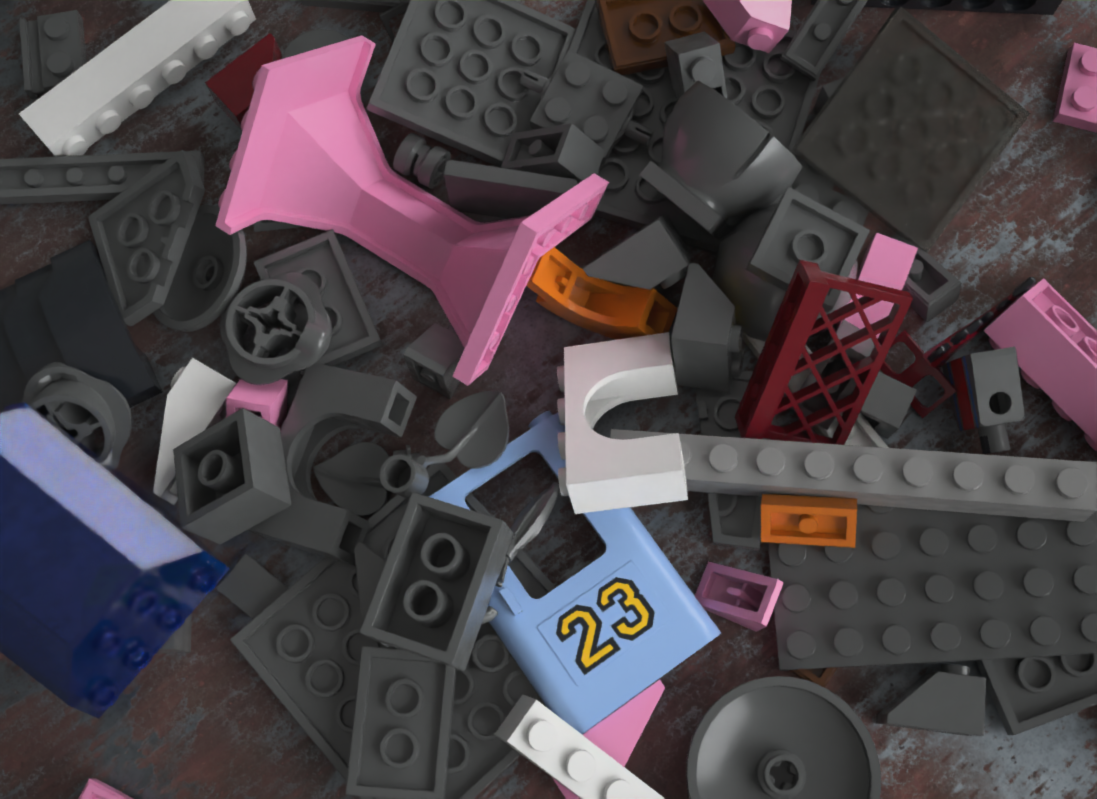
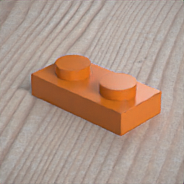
(808, 520)

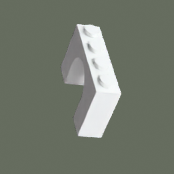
(609, 471)

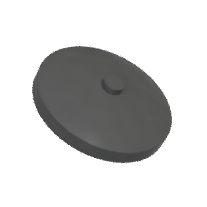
(781, 743)

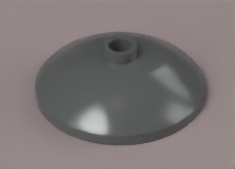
(205, 276)

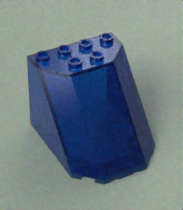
(87, 565)

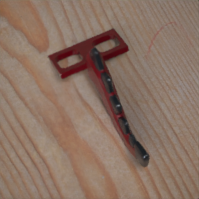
(928, 362)

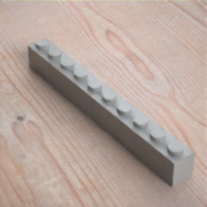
(889, 476)

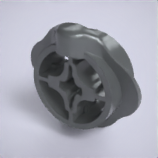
(286, 292)
(80, 406)

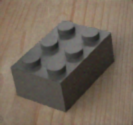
(437, 581)

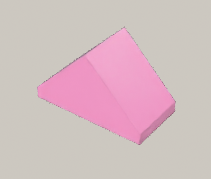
(738, 595)

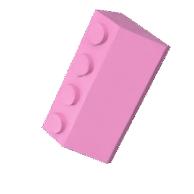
(1054, 352)

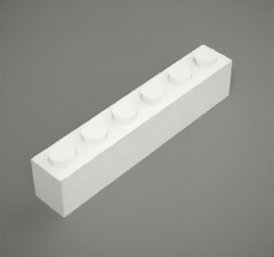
(133, 72)

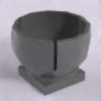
(717, 161)
(764, 250)

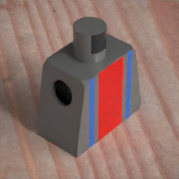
(987, 395)

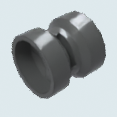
(421, 160)

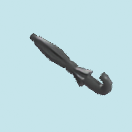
(524, 529)

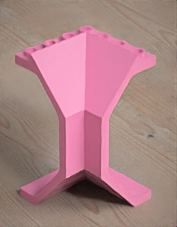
(319, 165)

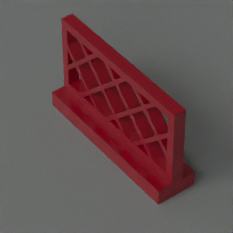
(787, 342)

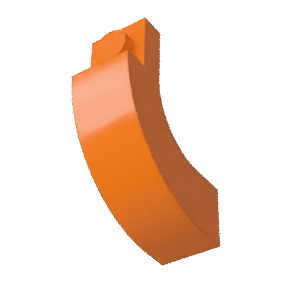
(596, 303)

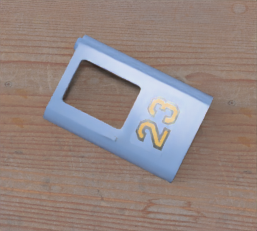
(607, 625)

